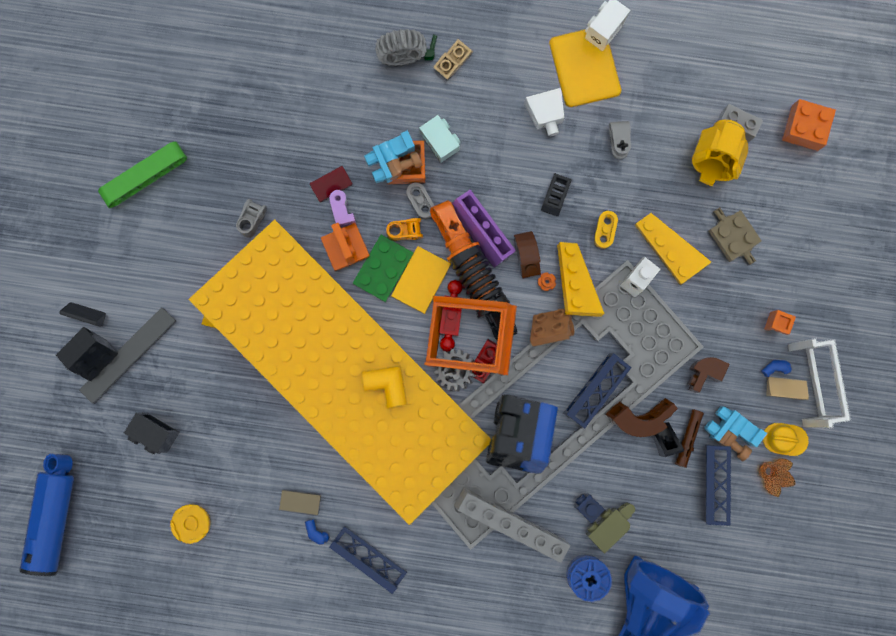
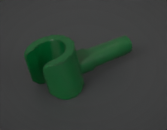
(430, 54)

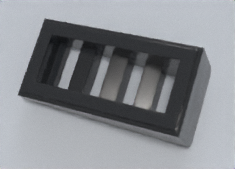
(551, 205)

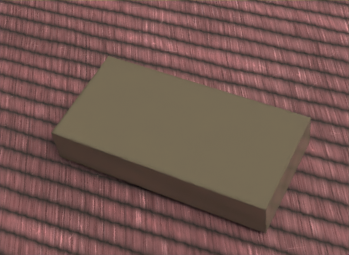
(300, 502)

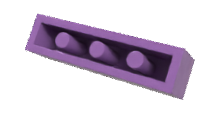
(482, 228)

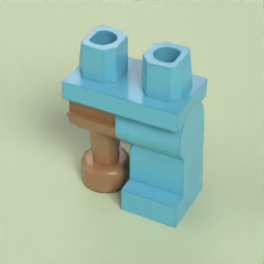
(388, 155)
(734, 426)

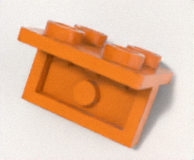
(344, 246)

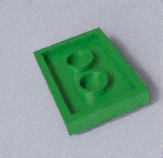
(383, 268)

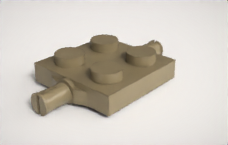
(735, 236)

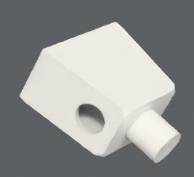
(546, 110)
(640, 277)

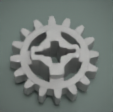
(447, 374)

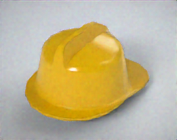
(785, 439)

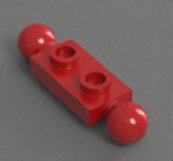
(450, 318)

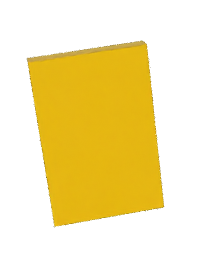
(421, 280)

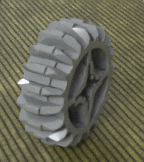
(401, 47)

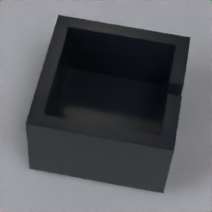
(87, 354)
(151, 433)

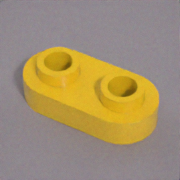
(605, 230)

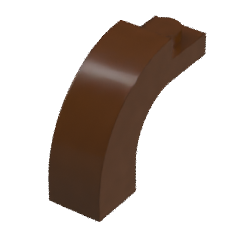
(642, 425)

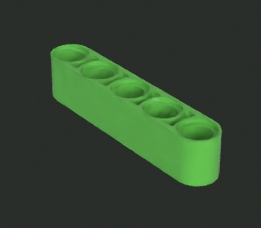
(142, 174)

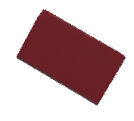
(332, 181)

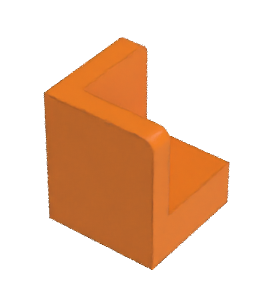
(780, 322)

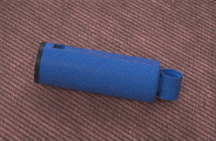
(48, 517)

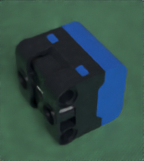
(522, 434)

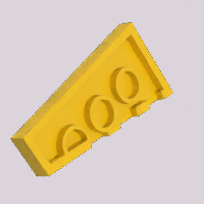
(675, 252)
(577, 286)

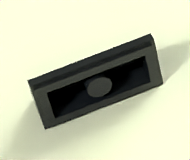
(83, 314)

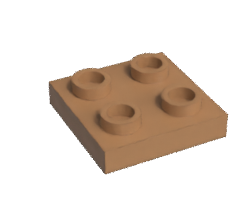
(551, 327)

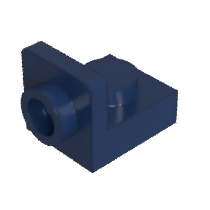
(588, 507)

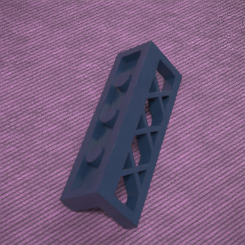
(590, 387)
(710, 485)
(363, 565)

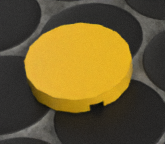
(190, 523)

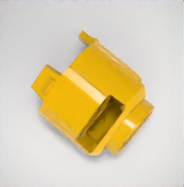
(720, 152)

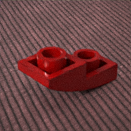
(486, 356)

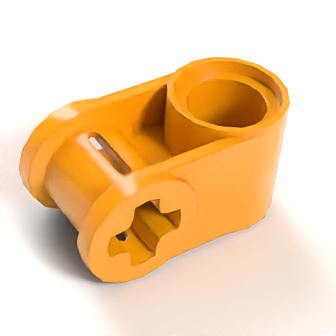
(406, 229)

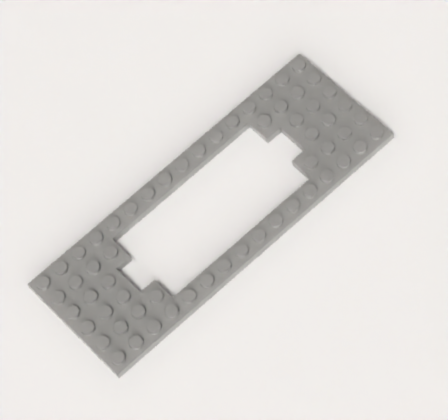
(655, 349)

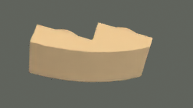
(453, 59)

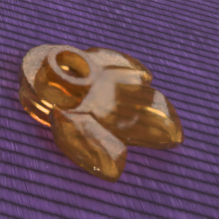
(779, 476)

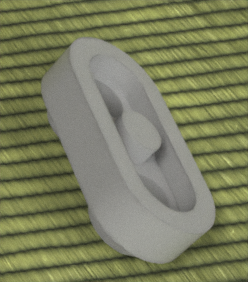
(419, 201)

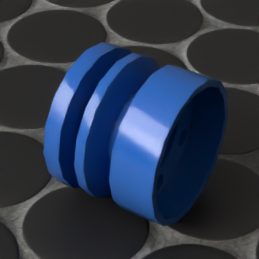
(584, 567)

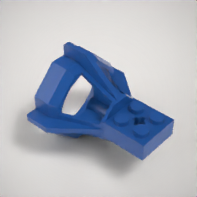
(658, 599)

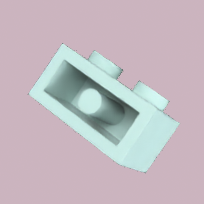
(440, 138)

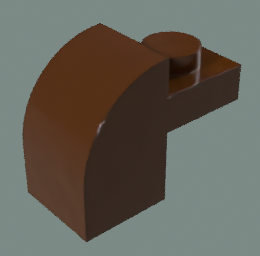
(528, 254)
(706, 368)

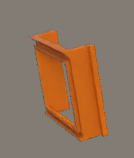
(505, 334)

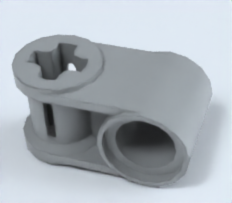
(620, 136)
(252, 214)

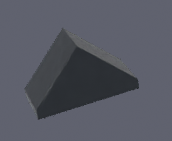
(667, 442)

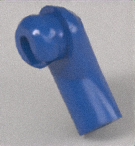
(314, 535)

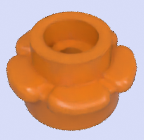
(546, 286)

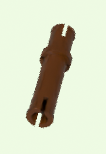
(689, 438)

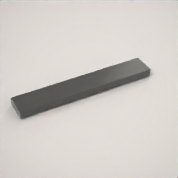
(128, 355)

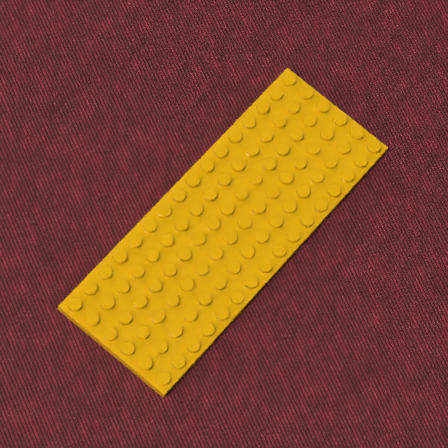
(313, 351)

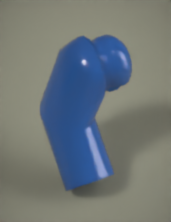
(777, 365)

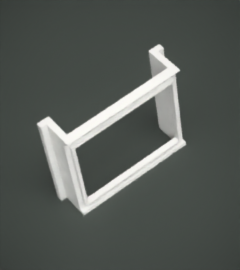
(823, 420)

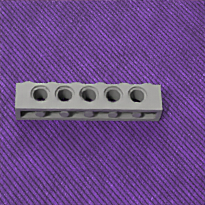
(512, 525)

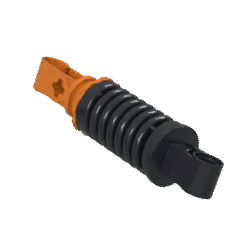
(468, 264)

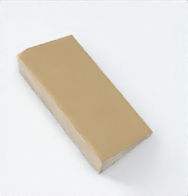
(787, 388)

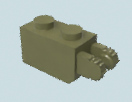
(611, 526)

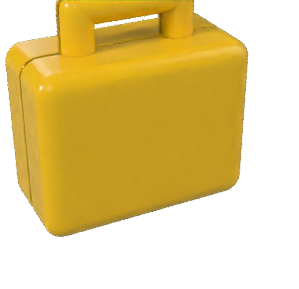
(584, 69)

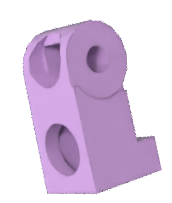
(338, 203)

